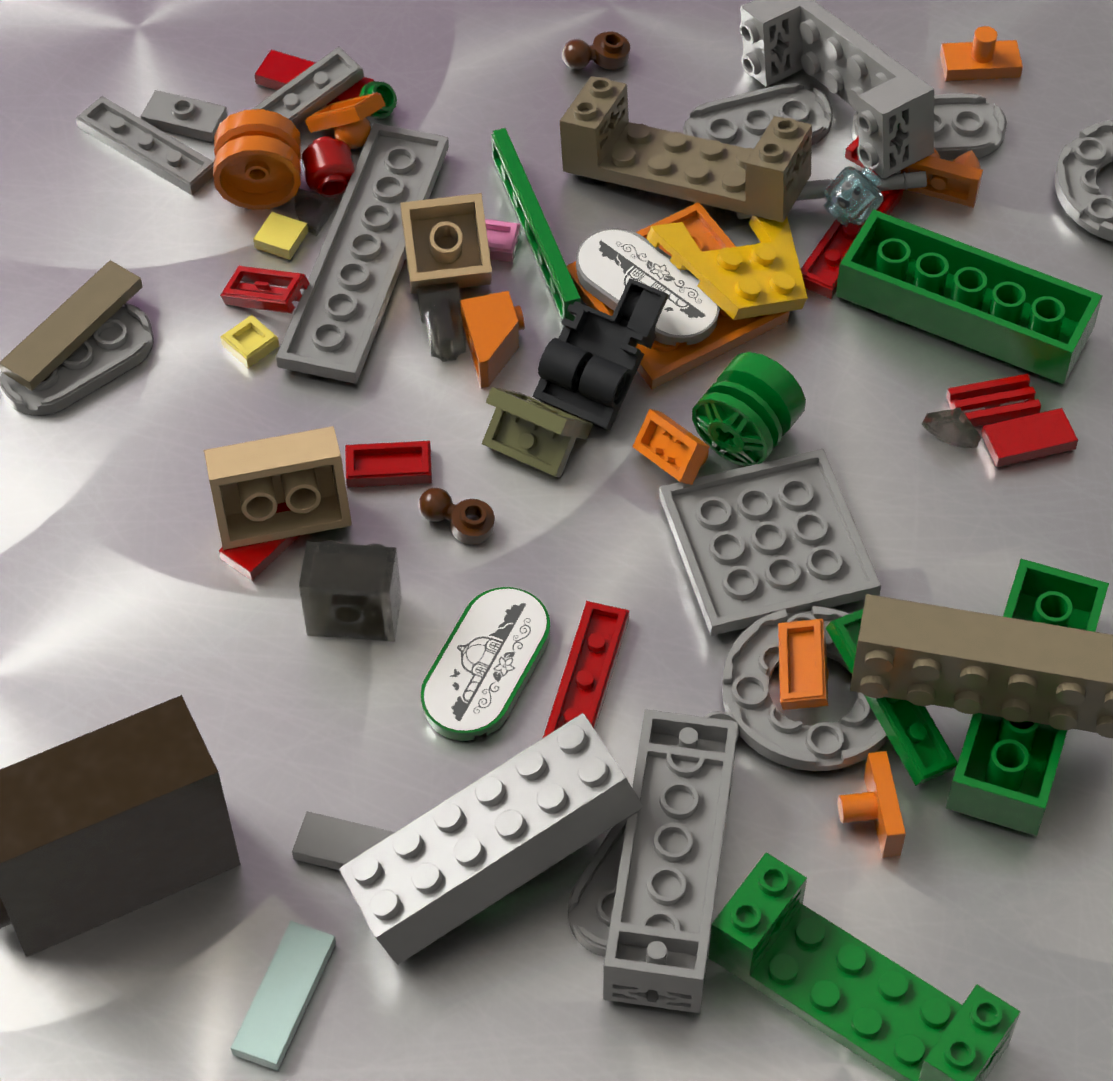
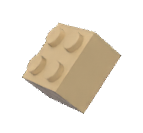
(446, 241)

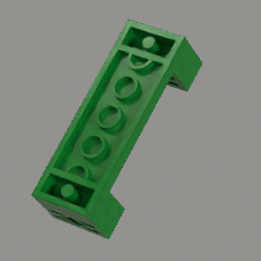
(852, 988)

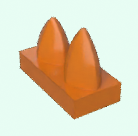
(950, 180)

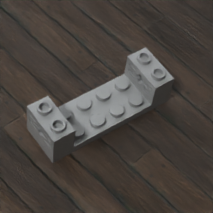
(890, 100)
(670, 862)

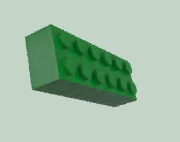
(968, 296)
(1009, 764)

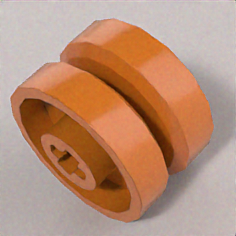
(257, 159)

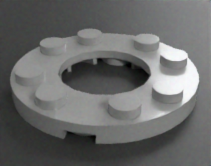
(1077, 179)
(766, 729)

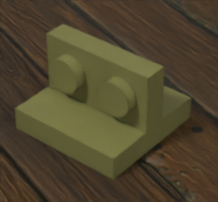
(532, 430)

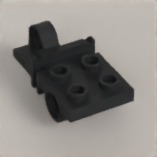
(596, 355)

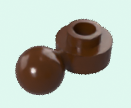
(608, 51)
(437, 506)

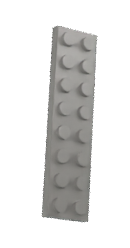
(361, 255)

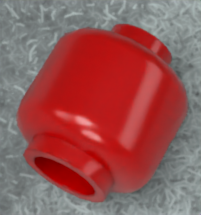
(327, 166)

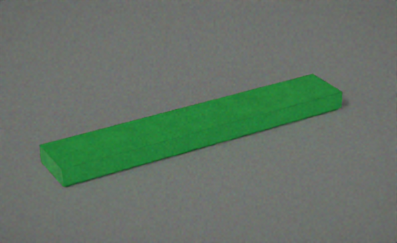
(534, 223)

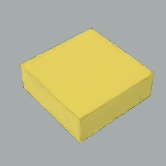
(280, 235)
(249, 341)

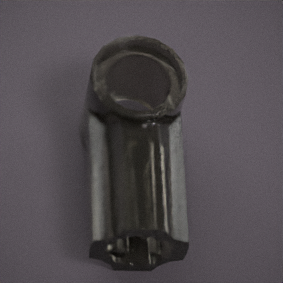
(441, 313)

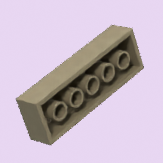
(985, 664)

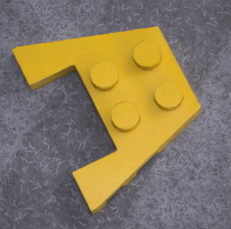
(742, 278)

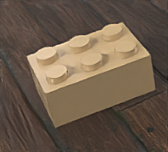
(290, 468)

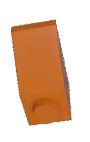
(491, 333)

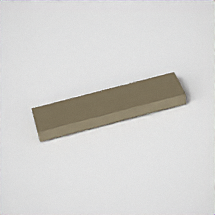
(70, 325)

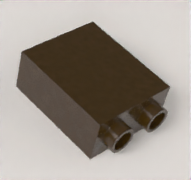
(109, 825)

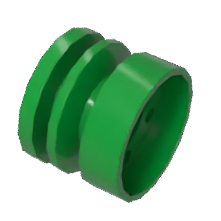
(748, 409)

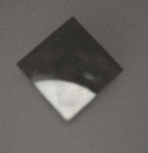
(350, 590)

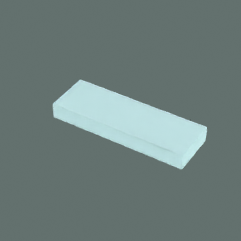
(283, 995)

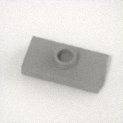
(184, 115)

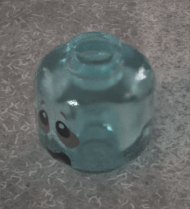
(853, 195)

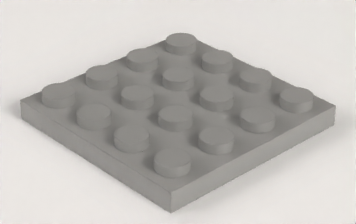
(768, 541)

